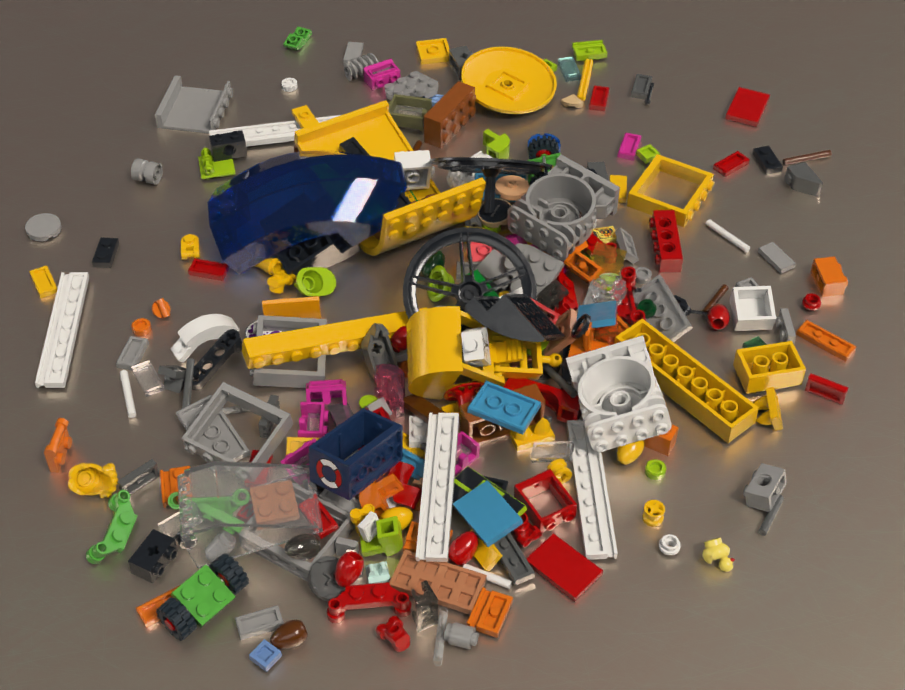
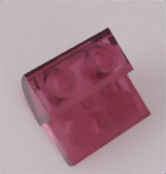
(391, 386)

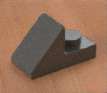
(173, 377)

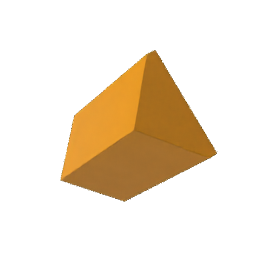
(293, 307)

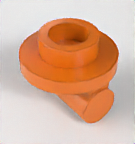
(161, 308)

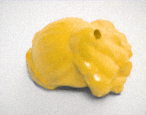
(93, 479)

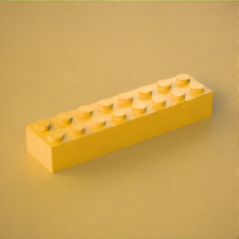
(694, 385)

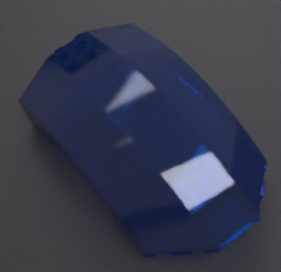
(300, 200)

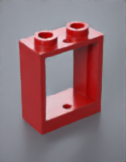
(539, 484)

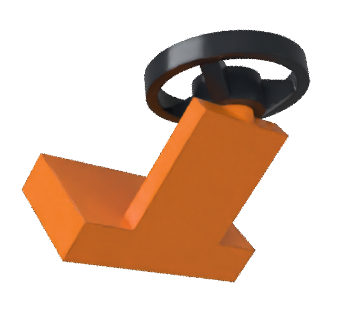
(584, 336)

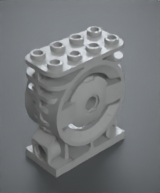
(558, 203)

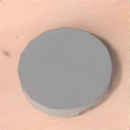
(43, 227)

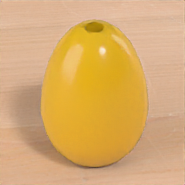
(630, 452)
(404, 515)

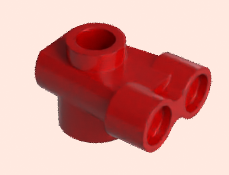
(526, 532)
(394, 633)

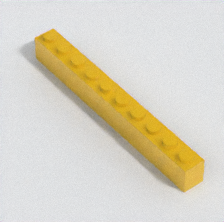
(315, 341)

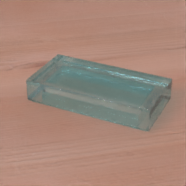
(569, 69)

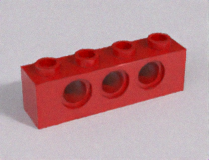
(666, 241)

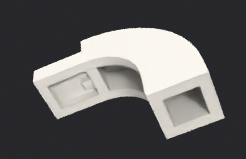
(199, 331)

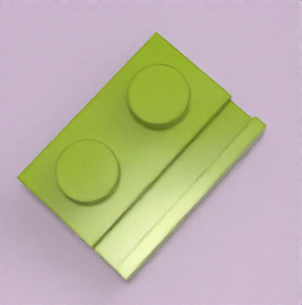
(589, 50)

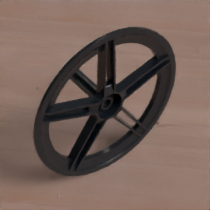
(490, 168)
(468, 287)

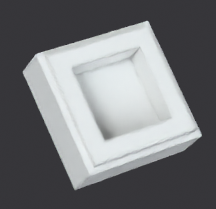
(368, 527)

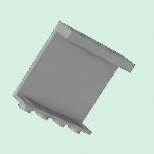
(192, 107)

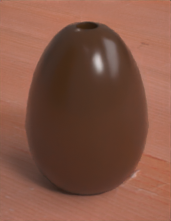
(289, 635)

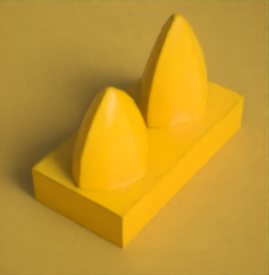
(771, 403)
(535, 433)

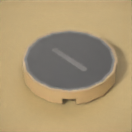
(498, 217)

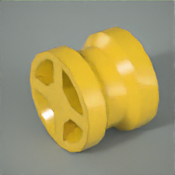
(560, 469)
(653, 507)

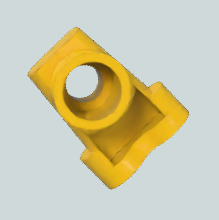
(280, 280)
(358, 515)

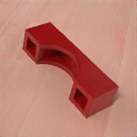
(557, 399)

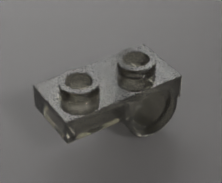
(552, 295)

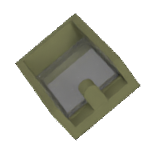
(409, 111)

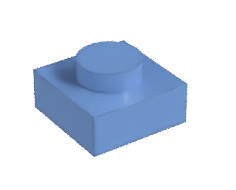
(265, 655)

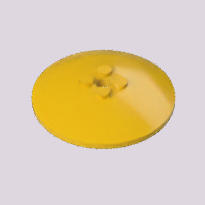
(494, 68)

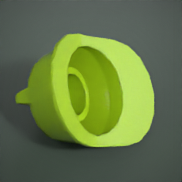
(315, 281)

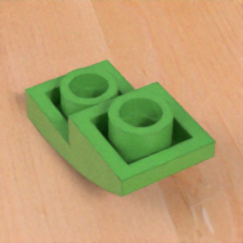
(298, 38)

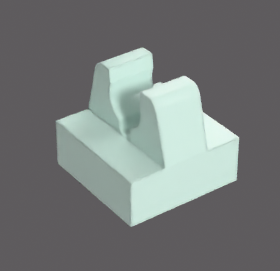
(377, 573)

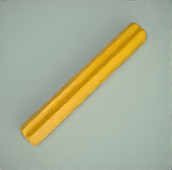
(585, 77)

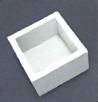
(752, 308)

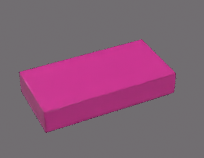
(629, 146)

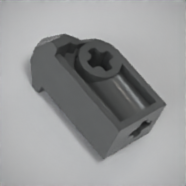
(382, 351)

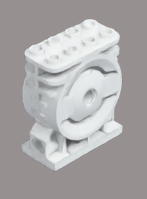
(619, 394)

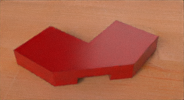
(410, 495)

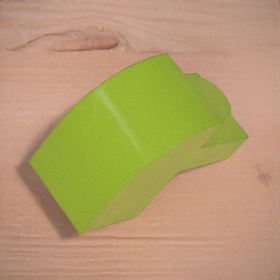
(496, 145)
(387, 540)

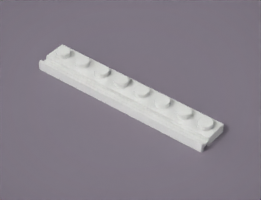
(268, 133)
(62, 330)
(437, 488)
(591, 495)

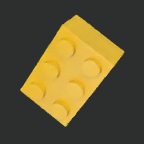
(769, 366)

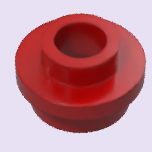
(811, 302)

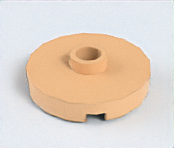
(511, 187)

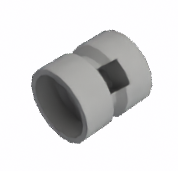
(146, 171)

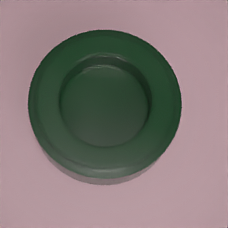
(647, 307)

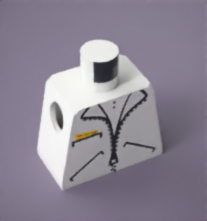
(476, 347)

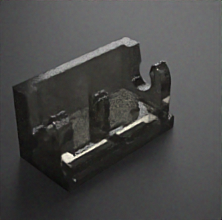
(426, 607)

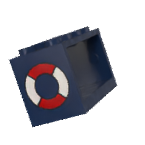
(381, 452)

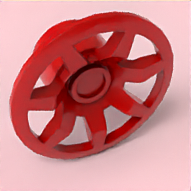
(464, 396)

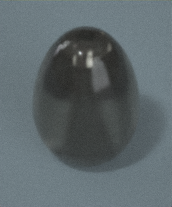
(303, 547)

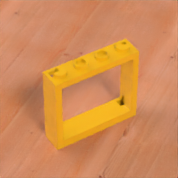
(689, 173)

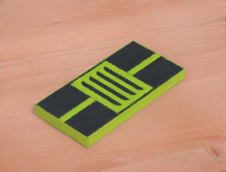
(470, 479)

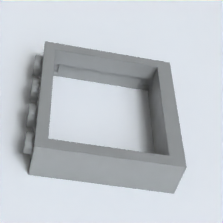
(286, 378)
(215, 404)
(301, 567)

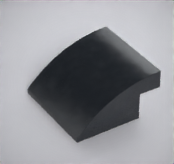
(317, 252)
(514, 317)

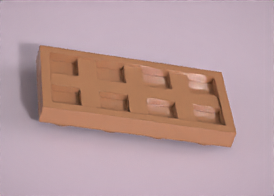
(452, 584)

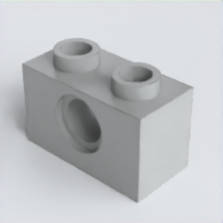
(765, 487)

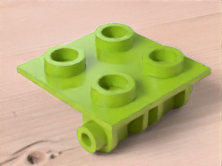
(211, 169)

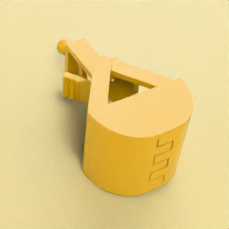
(438, 361)

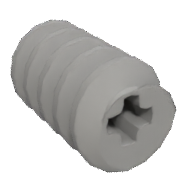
(355, 66)

